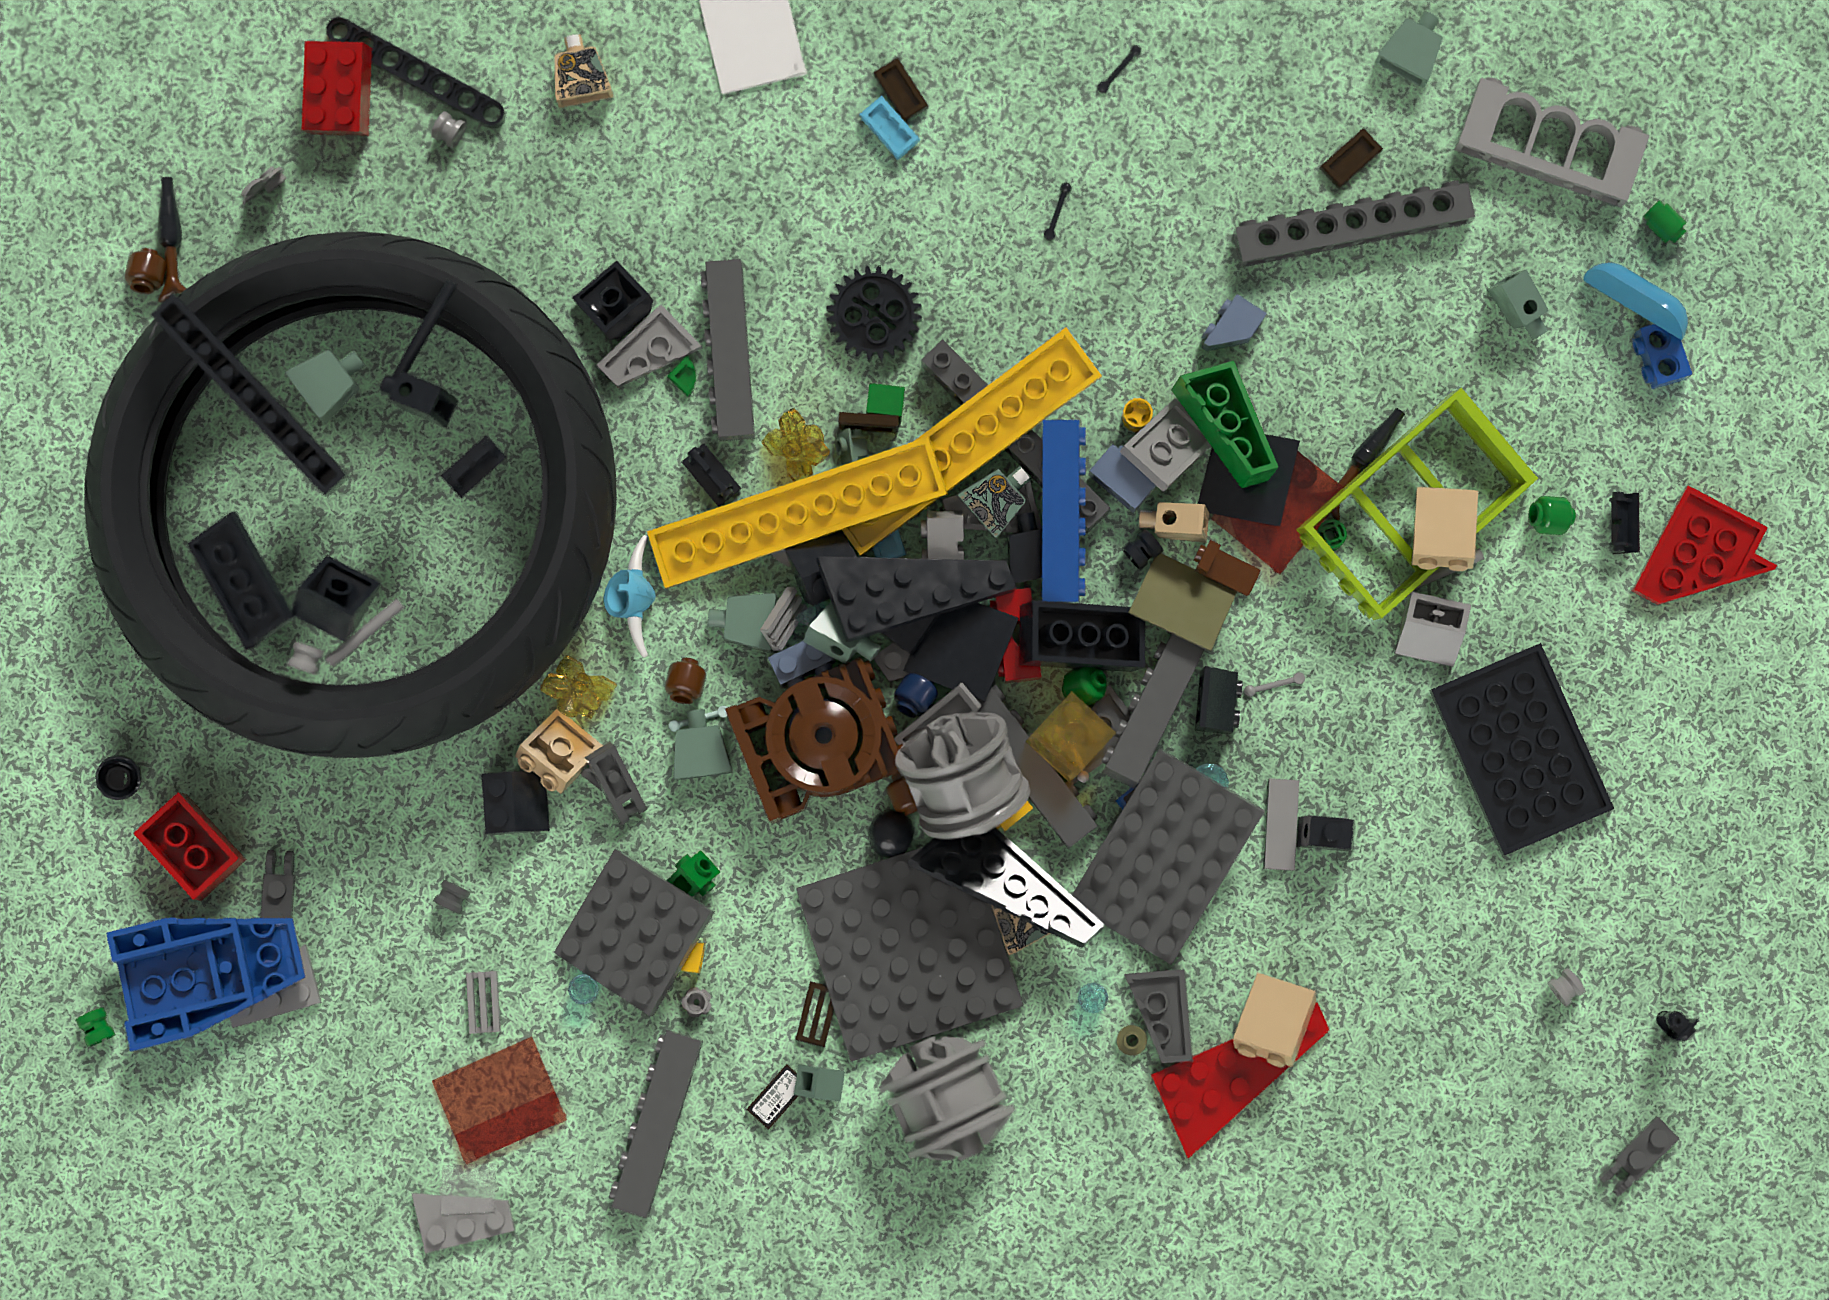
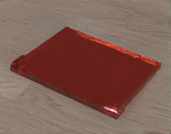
(1277, 545)
(499, 1100)

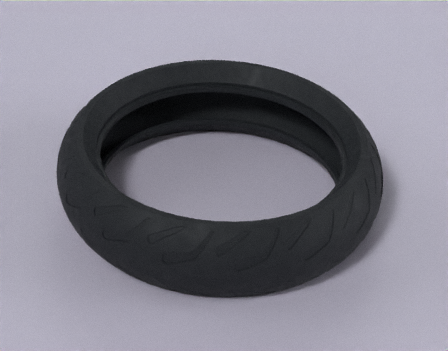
(159, 388)

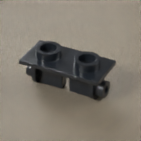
(473, 466)
(710, 474)
(1625, 523)
(1676, 1026)

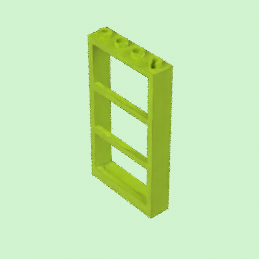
(1485, 437)

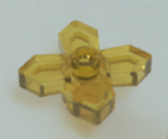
(798, 443)
(576, 690)

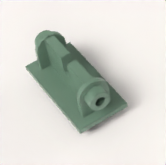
(850, 445)

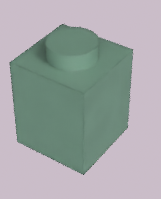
(819, 1083)

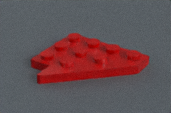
(1701, 550)

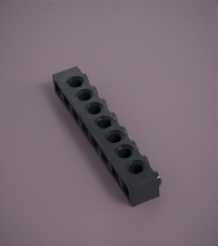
(250, 395)

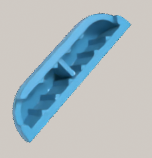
(1639, 296)

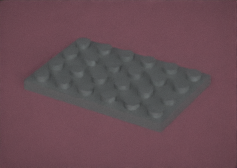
(1166, 855)

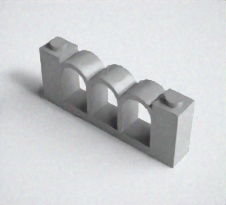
(1621, 166)

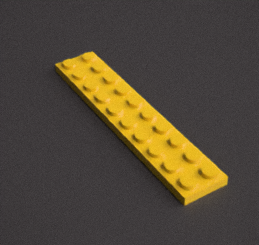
(994, 422)
(797, 512)

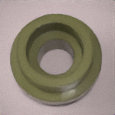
(1124, 1033)

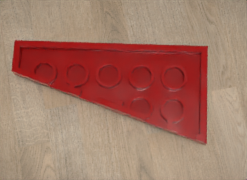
(1219, 1085)

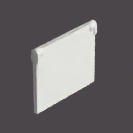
(752, 42)

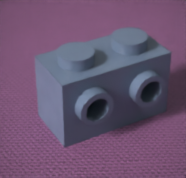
(1121, 478)
(798, 662)

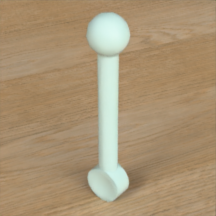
(675, 725)

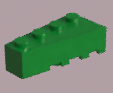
(1228, 421)

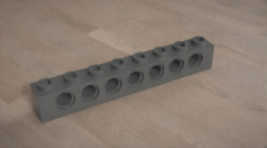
(1253, 252)
(1027, 451)

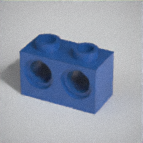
(1670, 353)

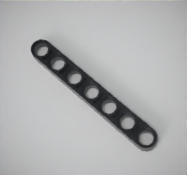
(429, 78)

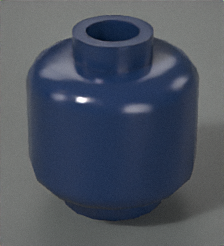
(915, 695)

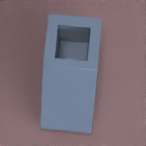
(1235, 327)

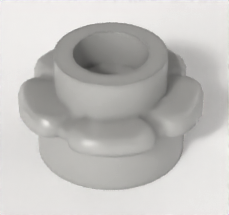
(688, 1002)

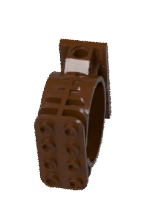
(875, 759)

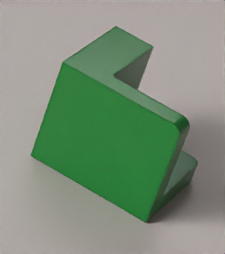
(885, 400)

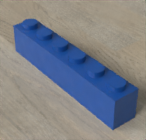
(1062, 511)

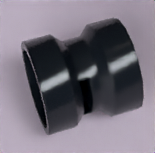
(1142, 549)

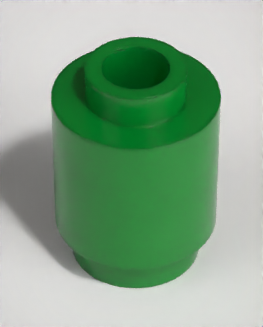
(1665, 222)

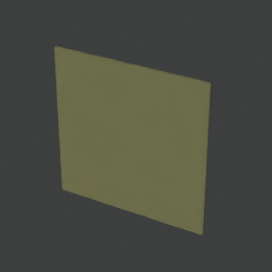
(1183, 601)

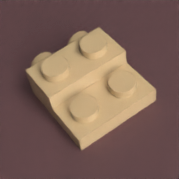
(556, 751)

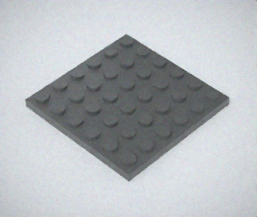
(905, 954)

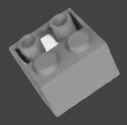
(1432, 628)

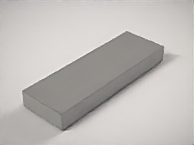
(1281, 824)

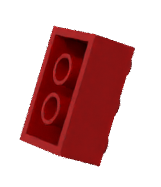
(336, 88)
(189, 846)

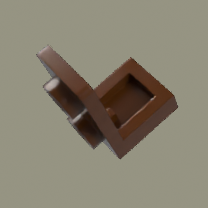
(1225, 568)

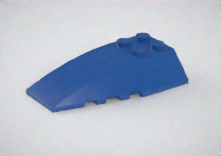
(199, 972)

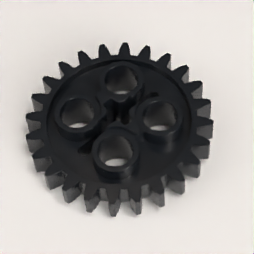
(890, 293)

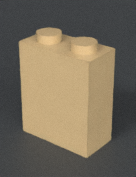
(1445, 528)
(1274, 1020)

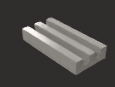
(786, 621)
(493, 975)

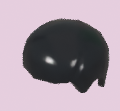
(111, 777)
(890, 833)

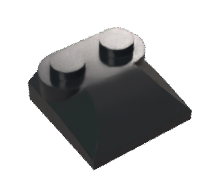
(614, 301)

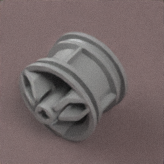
(962, 775)
(946, 1098)

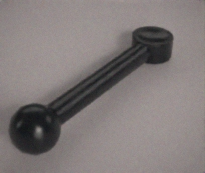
(1103, 86)
(1049, 233)

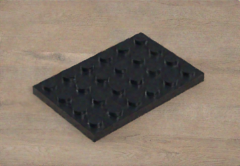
(1521, 749)

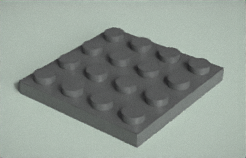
(634, 932)

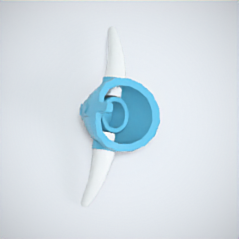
(630, 595)

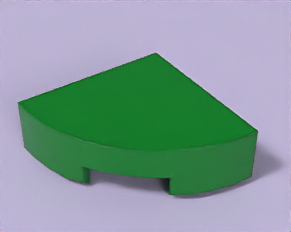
(684, 376)

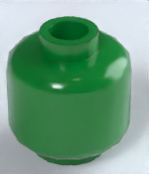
(1551, 515)
(1085, 683)

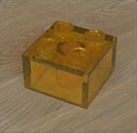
(1070, 737)

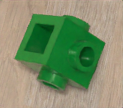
(697, 871)

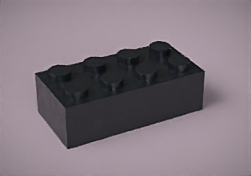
(1081, 636)

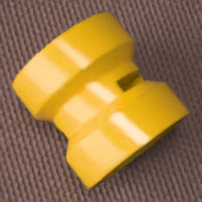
(1138, 410)

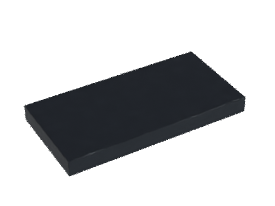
(240, 580)

